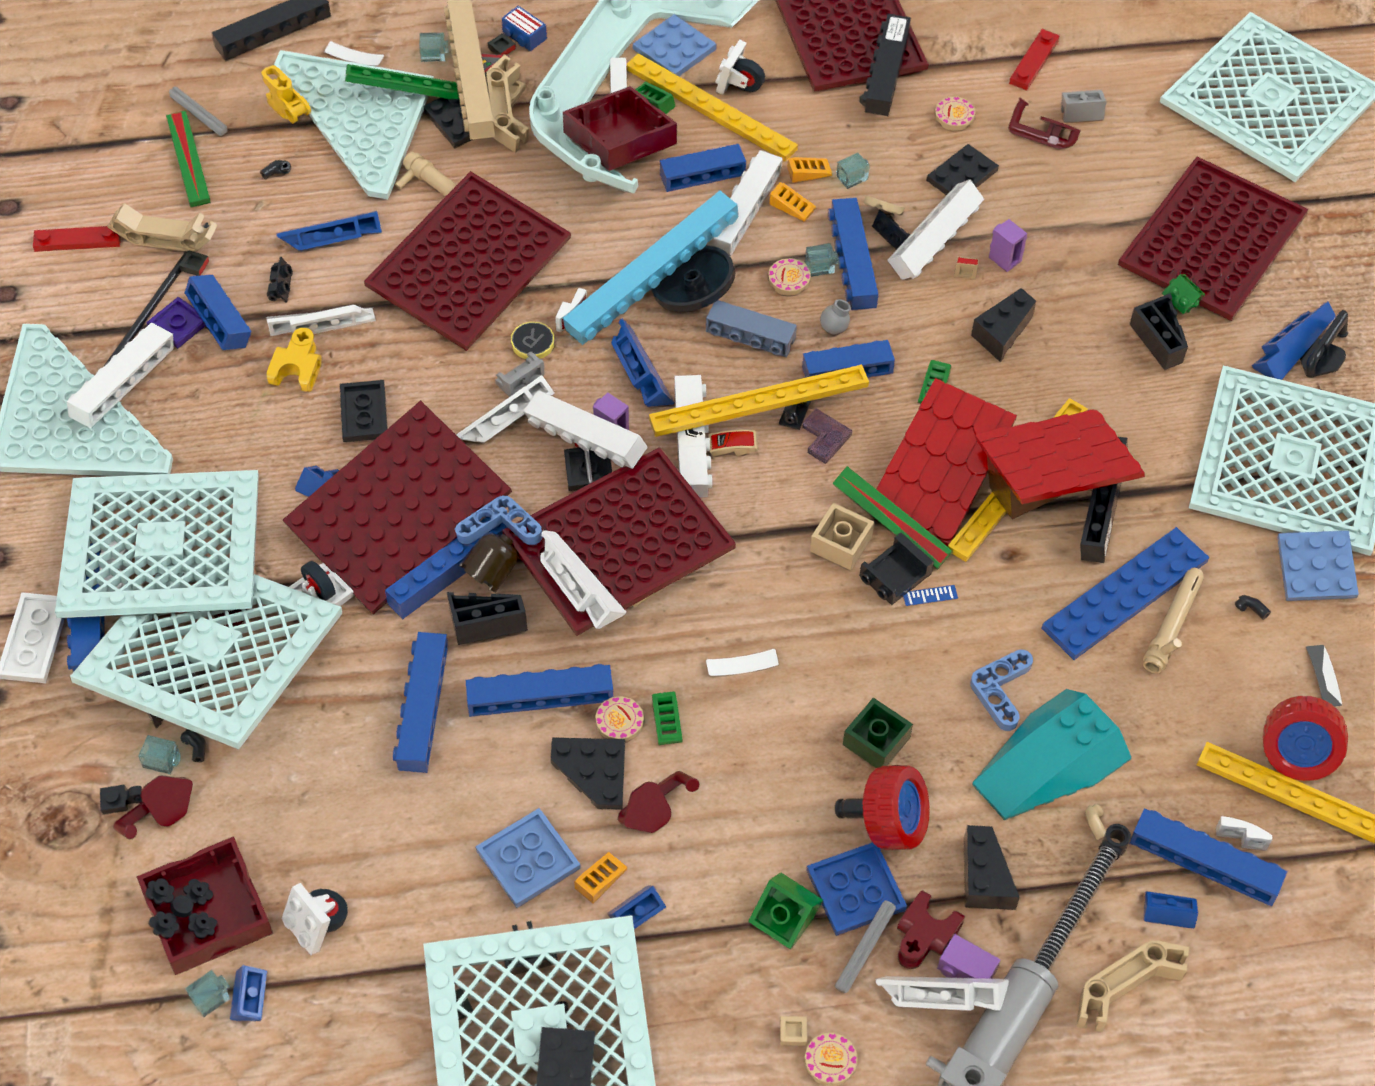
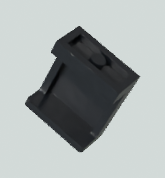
(897, 570)

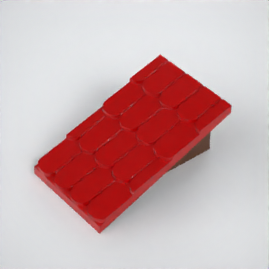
(1053, 459)
(940, 461)

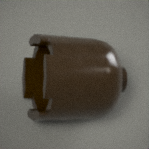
(491, 560)

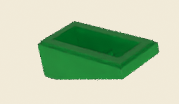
(657, 97)
(935, 370)
(666, 703)

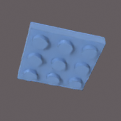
(675, 45)
(1317, 565)
(528, 857)

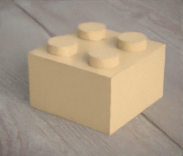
(842, 536)

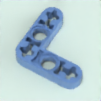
(498, 515)
(993, 688)

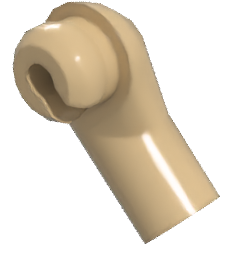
(1095, 824)

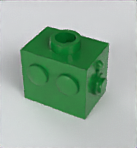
(1184, 293)

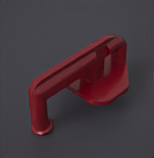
(1049, 138)
(164, 798)
(648, 806)

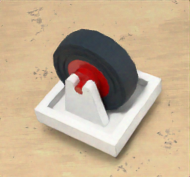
(739, 71)
(323, 584)
(313, 915)

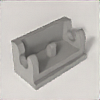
(1083, 106)
(521, 375)

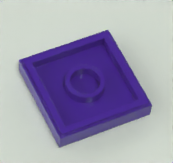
(179, 320)

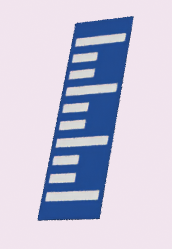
(930, 595)

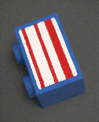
(524, 28)

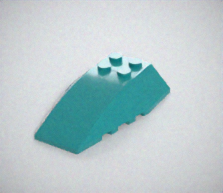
(1053, 755)

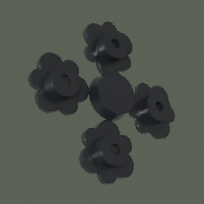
(182, 907)

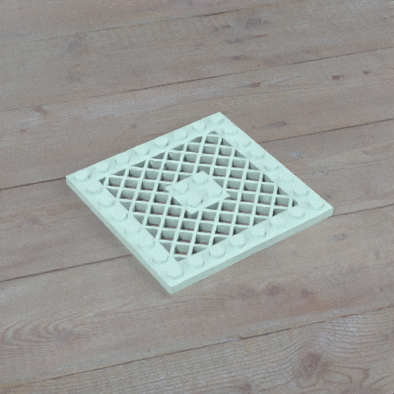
(1271, 96)
(1290, 458)
(159, 544)
(208, 647)
(526, 1022)

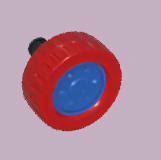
(1305, 738)
(892, 807)

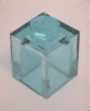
(433, 47)
(853, 170)
(821, 259)
(159, 754)
(208, 992)

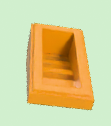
(798, 172)
(779, 199)
(593, 894)

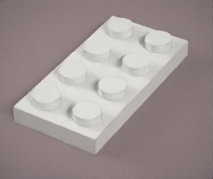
(31, 639)

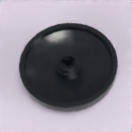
(697, 282)

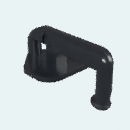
(1324, 356)

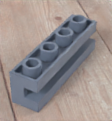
(751, 328)

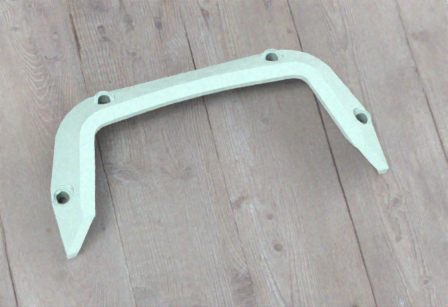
(587, 62)

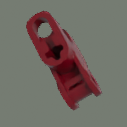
(925, 932)

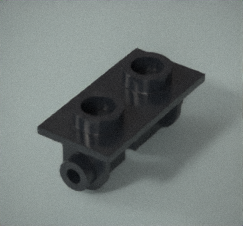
(889, 229)
(280, 281)
(794, 415)

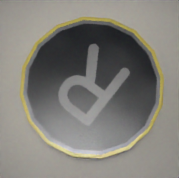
(533, 338)

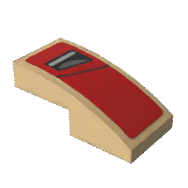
(735, 441)

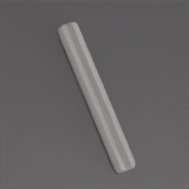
(198, 111)
(865, 946)

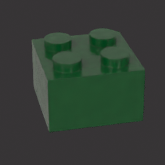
(877, 734)

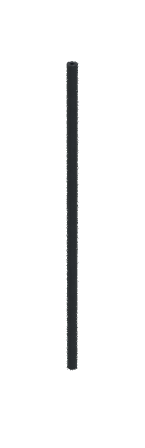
(150, 306)

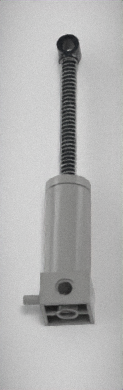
(1031, 985)

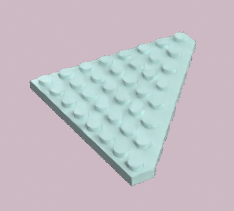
(361, 122)
(42, 436)

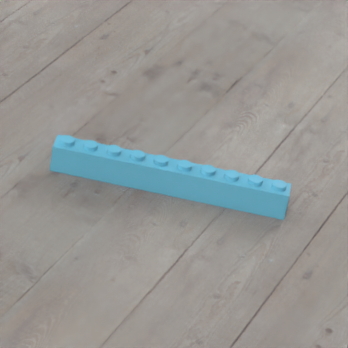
(651, 267)

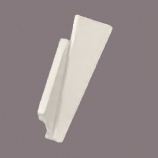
(321, 321)
(504, 413)
(579, 582)
(945, 992)

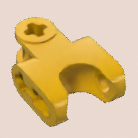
(283, 96)
(297, 360)

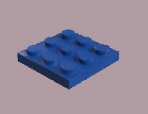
(854, 887)

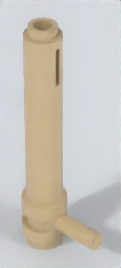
(424, 170)
(1166, 639)

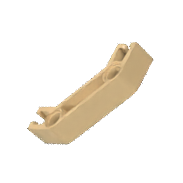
(506, 128)
(161, 231)
(1128, 974)

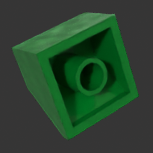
(785, 910)

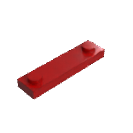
(1034, 59)
(75, 238)

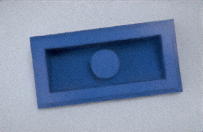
(640, 906)
(1170, 910)
(248, 994)

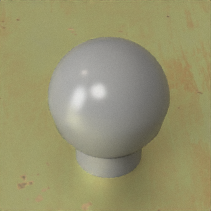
(836, 317)

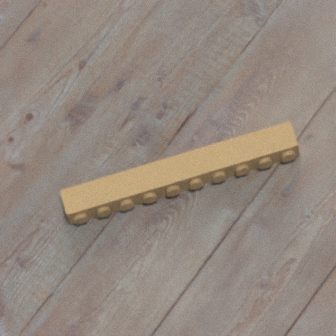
(470, 70)

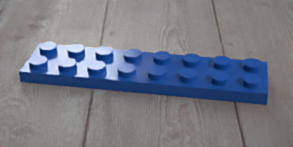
(1124, 593)

